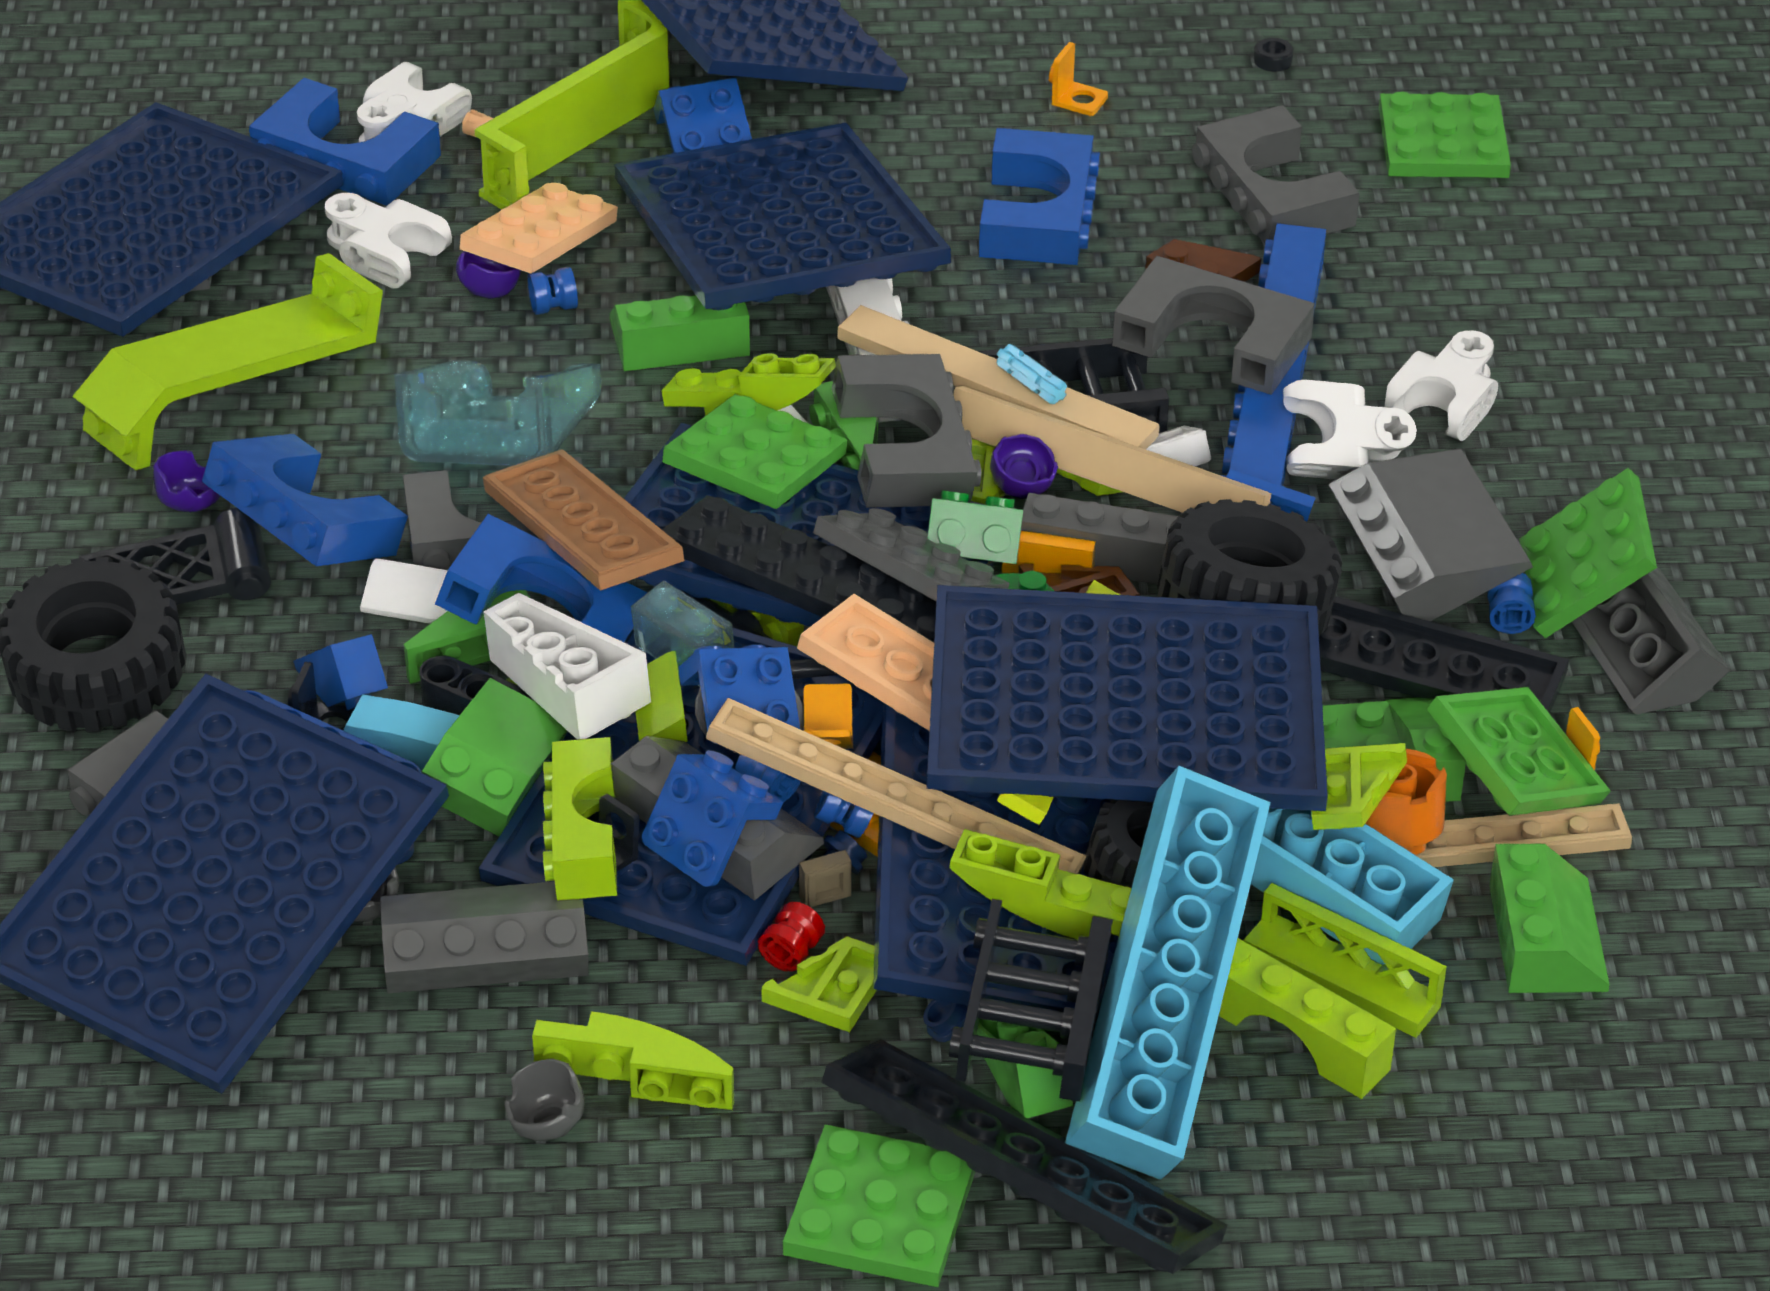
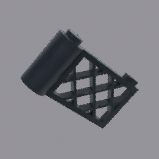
(232, 548)

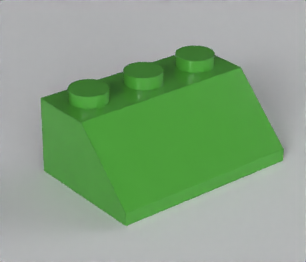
(678, 332)
(1545, 922)

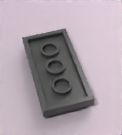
(904, 552)

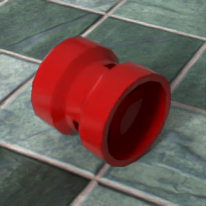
(794, 932)

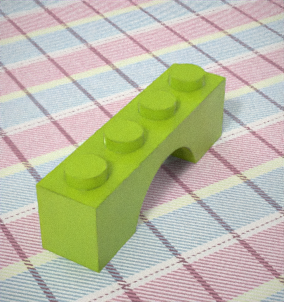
(581, 849)
(1343, 1038)

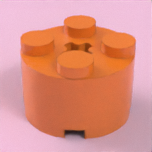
(1413, 805)

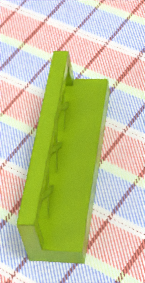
(1345, 967)

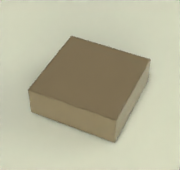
(825, 879)

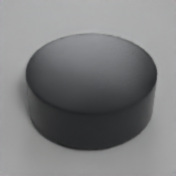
(1273, 54)

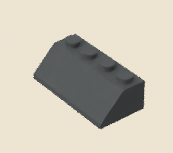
(1121, 535)
(1651, 646)
(765, 847)
(481, 937)

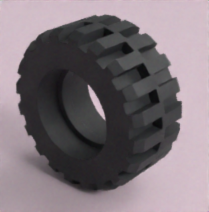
(1250, 556)
(99, 685)

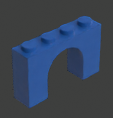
(371, 168)
(1047, 229)
(271, 484)
(509, 559)

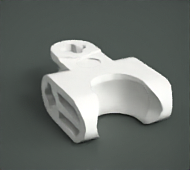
(403, 91)
(377, 238)
(1451, 381)
(1349, 429)

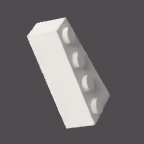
(566, 665)

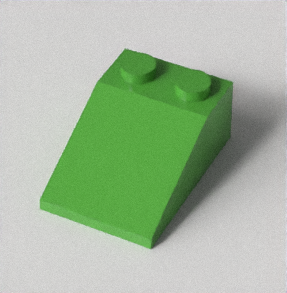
(493, 755)

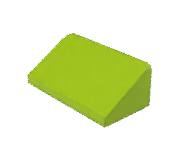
(665, 713)

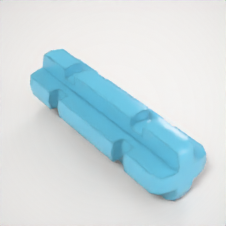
(1031, 374)

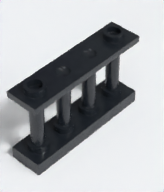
(1099, 359)
(1073, 1024)

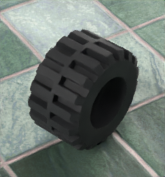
(1117, 841)

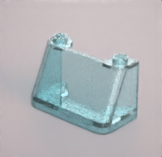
(454, 418)

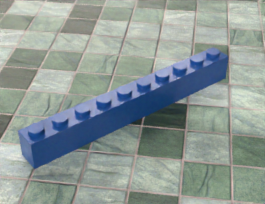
(1264, 425)

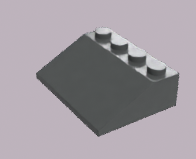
(1429, 531)

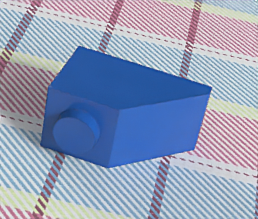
(346, 671)

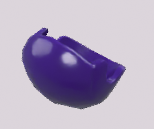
(485, 276)
(1023, 465)
(180, 482)

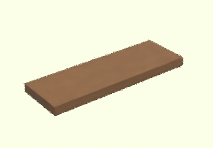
(583, 519)

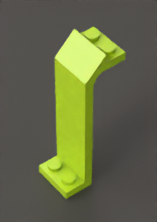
(576, 108)
(147, 375)

